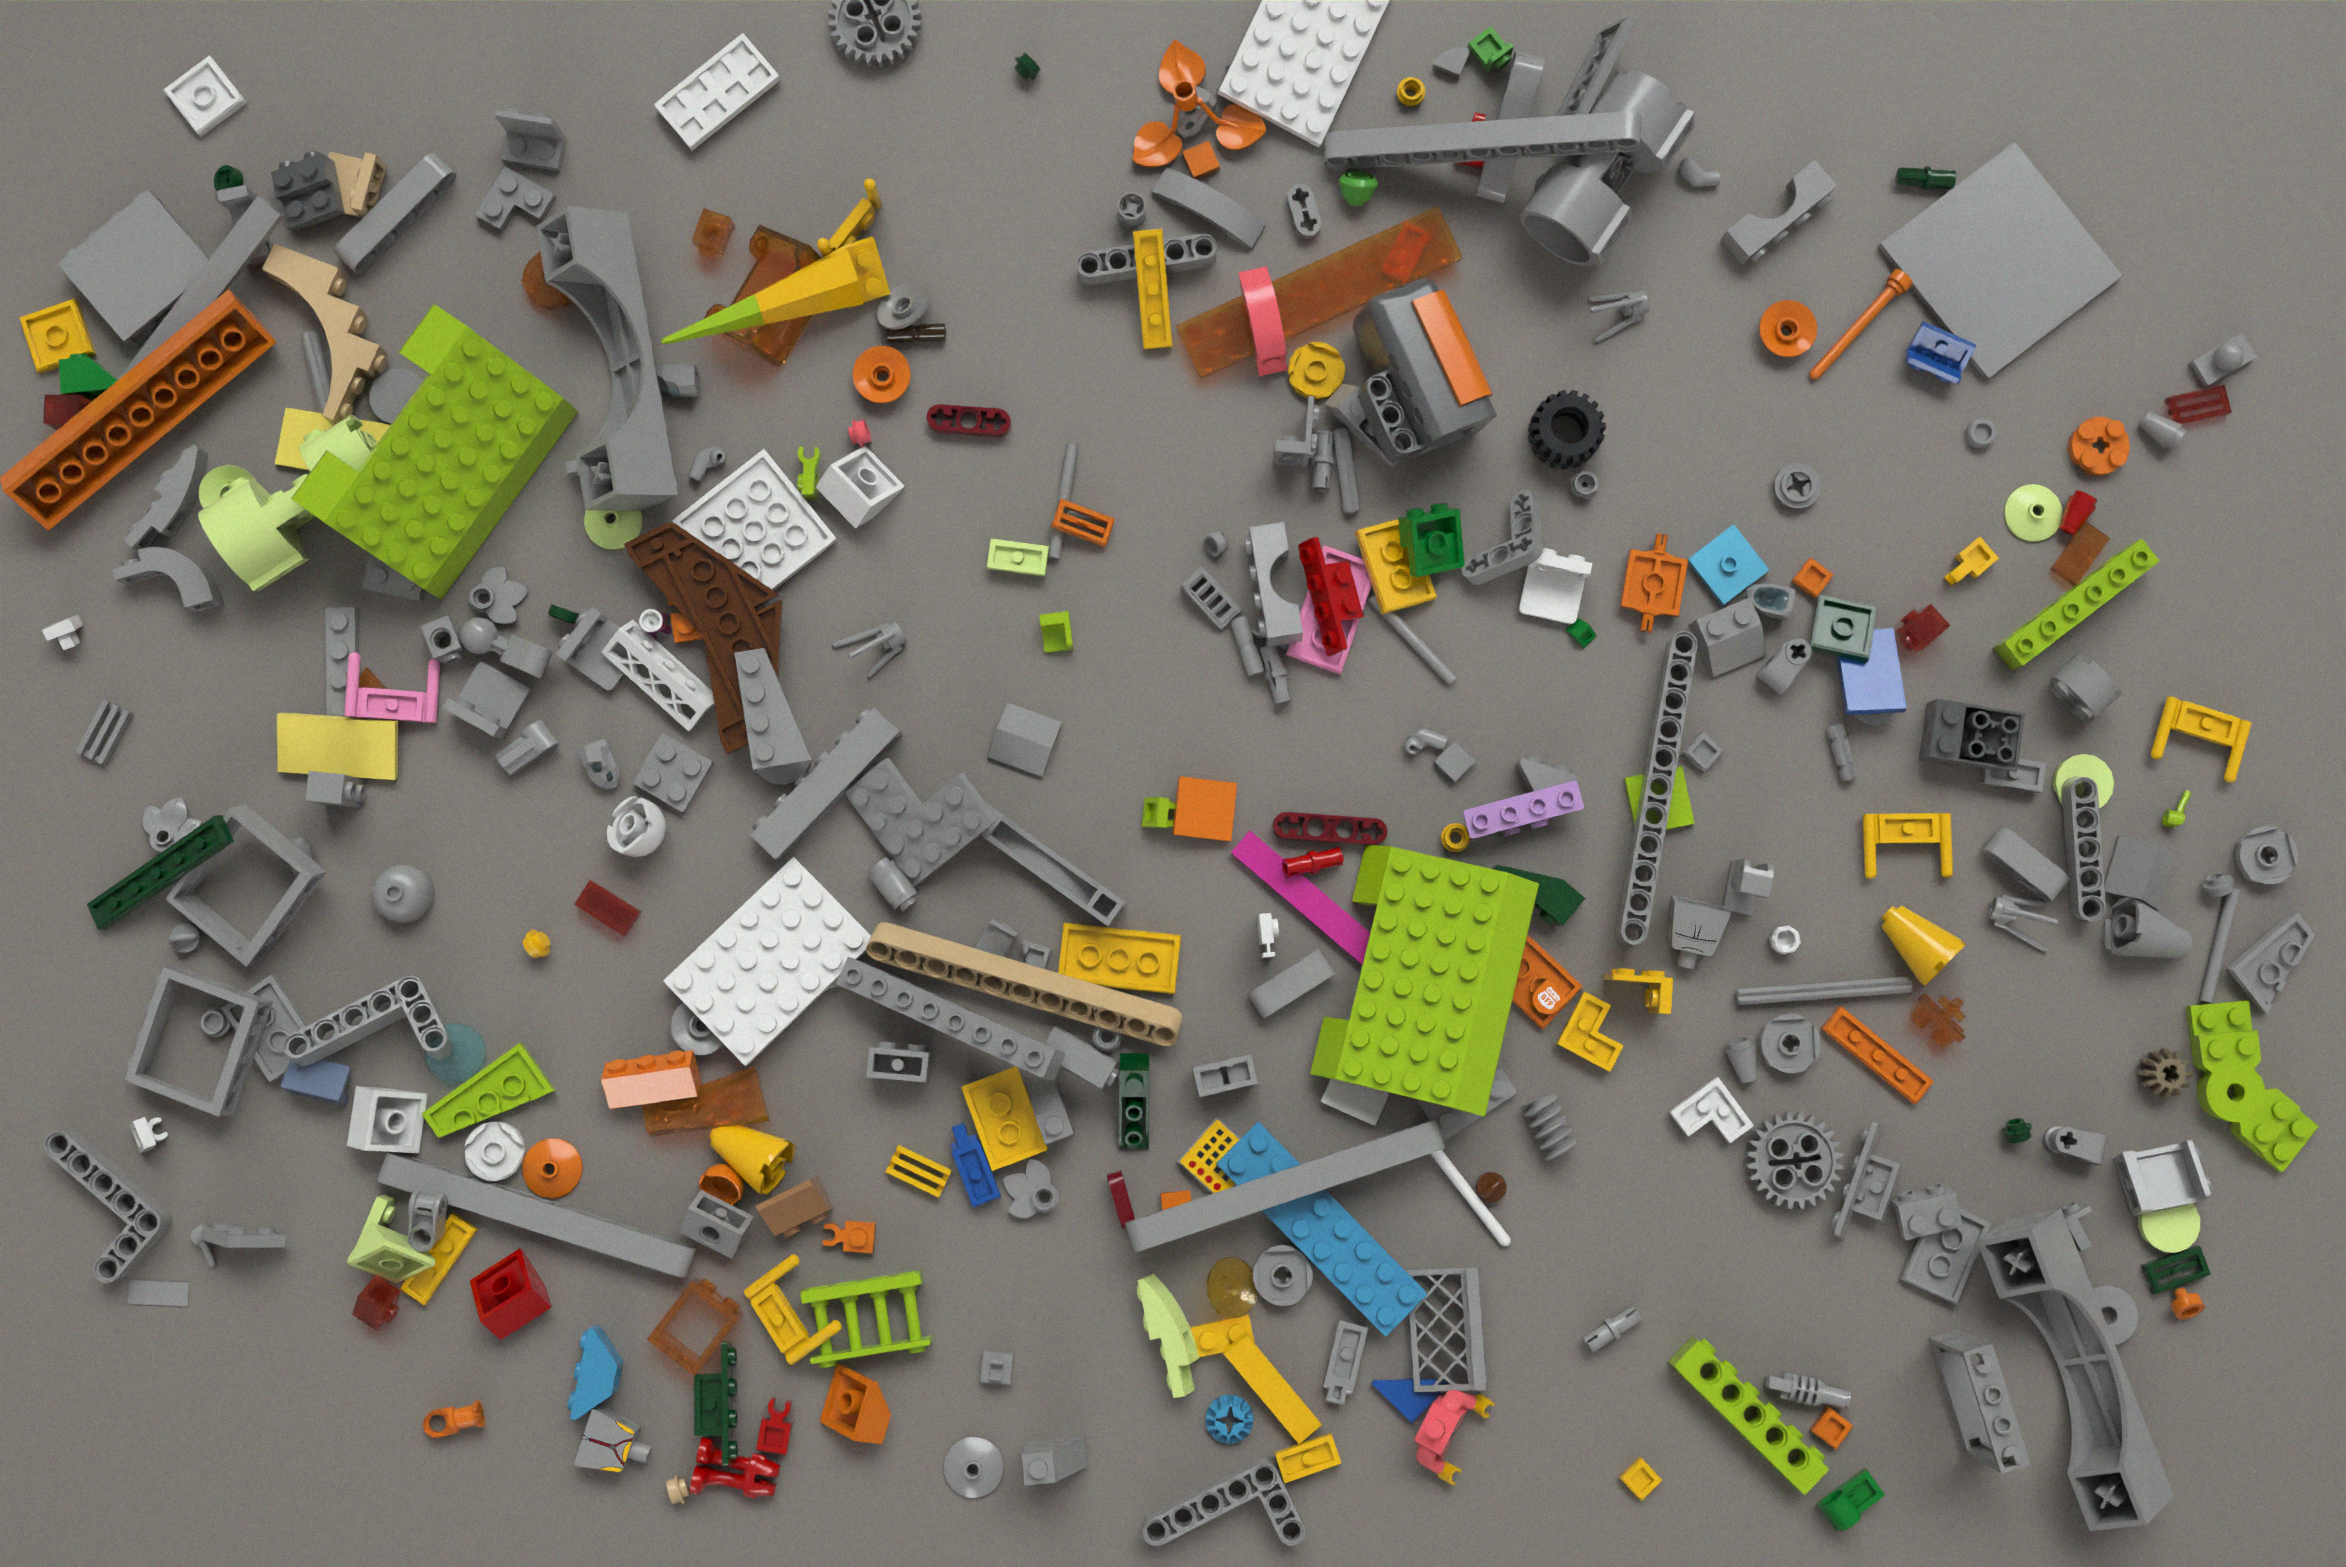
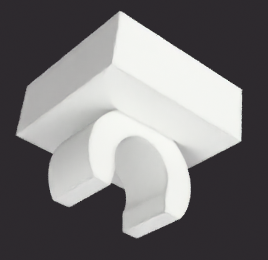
(64, 631)
(144, 1135)

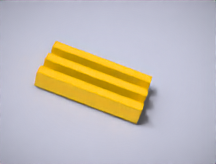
(915, 1182)

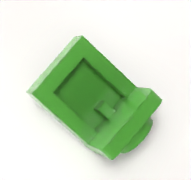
(1491, 50)

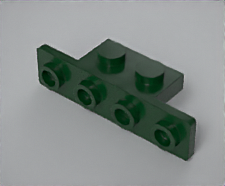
(714, 1404)

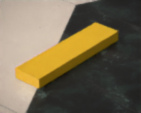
(1152, 288)
(1272, 1388)

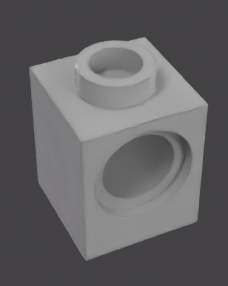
(436, 631)

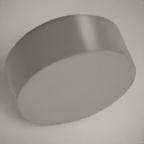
(1981, 433)

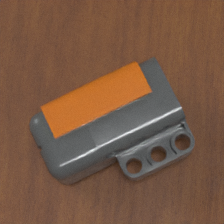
(1421, 370)

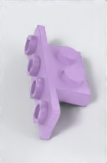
(1521, 810)

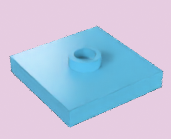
(1727, 565)

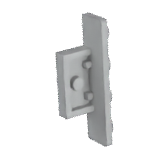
(1870, 1186)

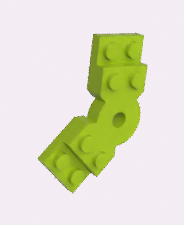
(2228, 1054)

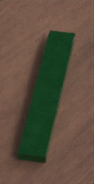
(160, 872)

